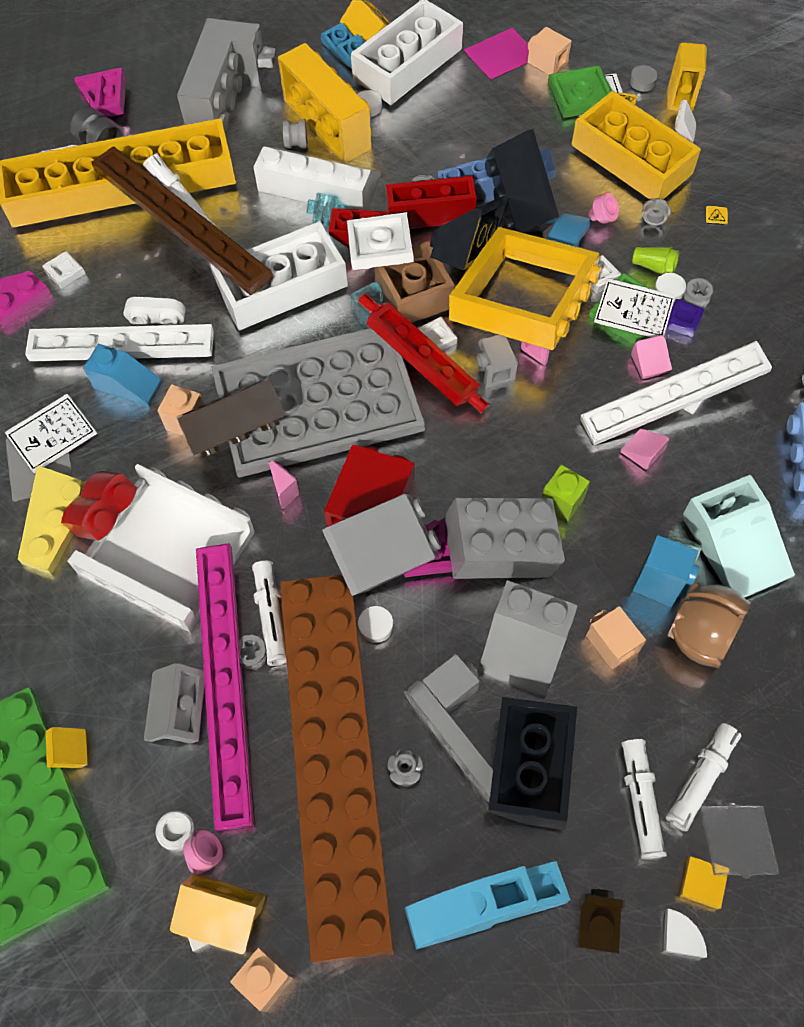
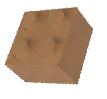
(416, 287)

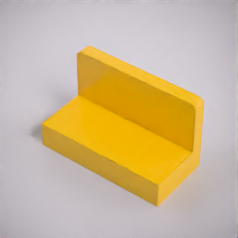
(364, 19)
(216, 912)

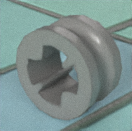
(698, 285)
(260, 655)

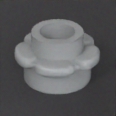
(656, 211)
(408, 776)

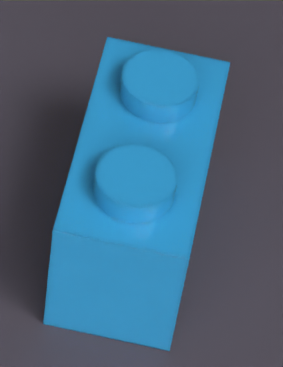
(667, 571)

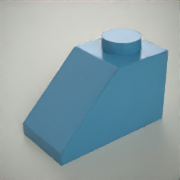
(121, 375)

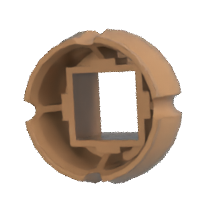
(708, 623)

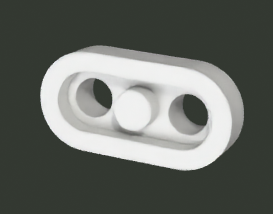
(154, 311)

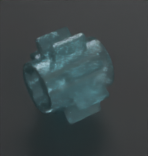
(322, 208)

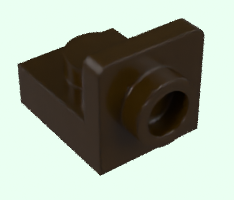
(600, 921)

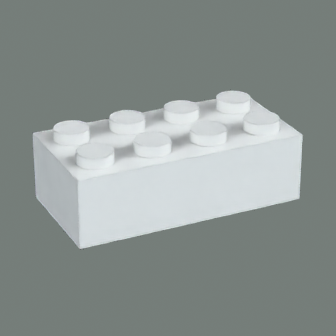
(407, 51)

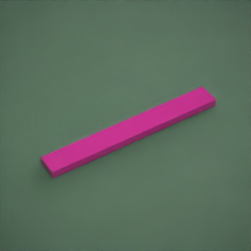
(224, 689)

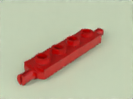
(422, 353)

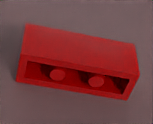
(431, 201)

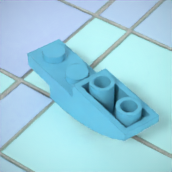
(486, 903)

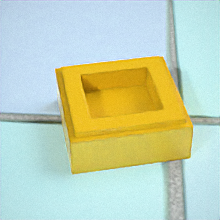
(66, 747)
(701, 884)

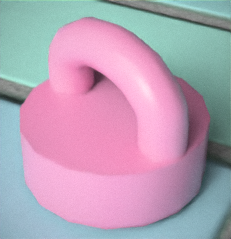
(604, 208)
(202, 851)

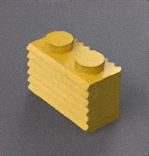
(686, 75)

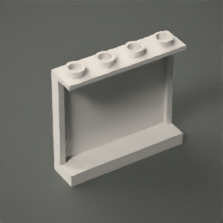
(154, 546)

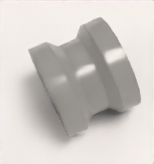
(295, 134)

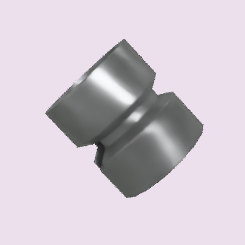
(92, 126)

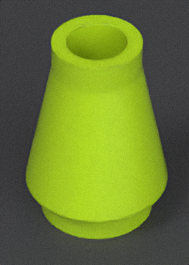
(657, 259)

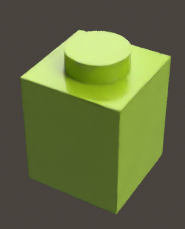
(567, 492)

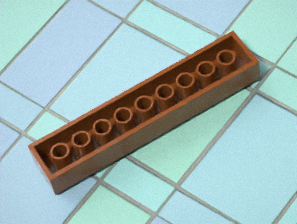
(334, 774)

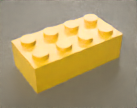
(325, 102)
(635, 146)

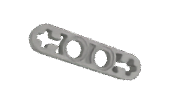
(451, 737)

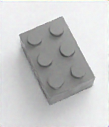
(503, 538)

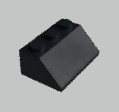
(522, 178)
(464, 237)
(533, 762)

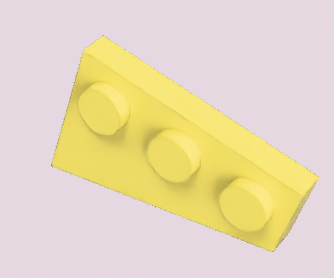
(44, 534)

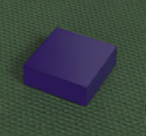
(684, 318)

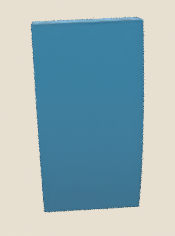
(341, 42)
(569, 229)

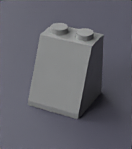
(382, 543)
(526, 638)

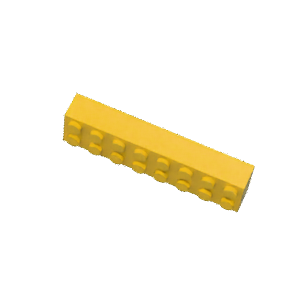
(66, 185)

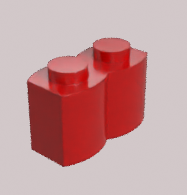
(100, 503)

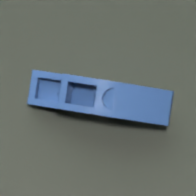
(483, 184)

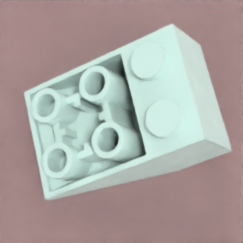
(739, 536)

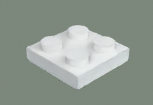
(379, 241)

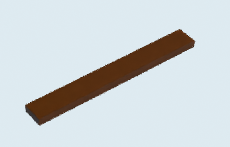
(183, 220)

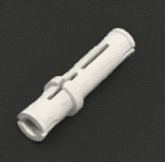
(164, 175)
(264, 576)
(710, 764)
(643, 799)

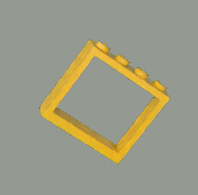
(515, 323)

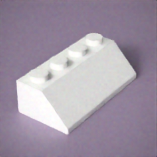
(304, 175)
(302, 267)

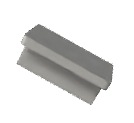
(175, 704)

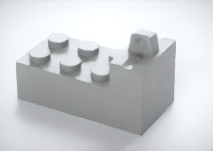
(222, 62)

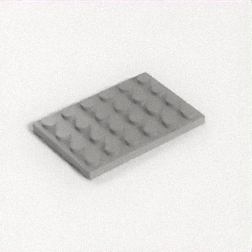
(332, 397)

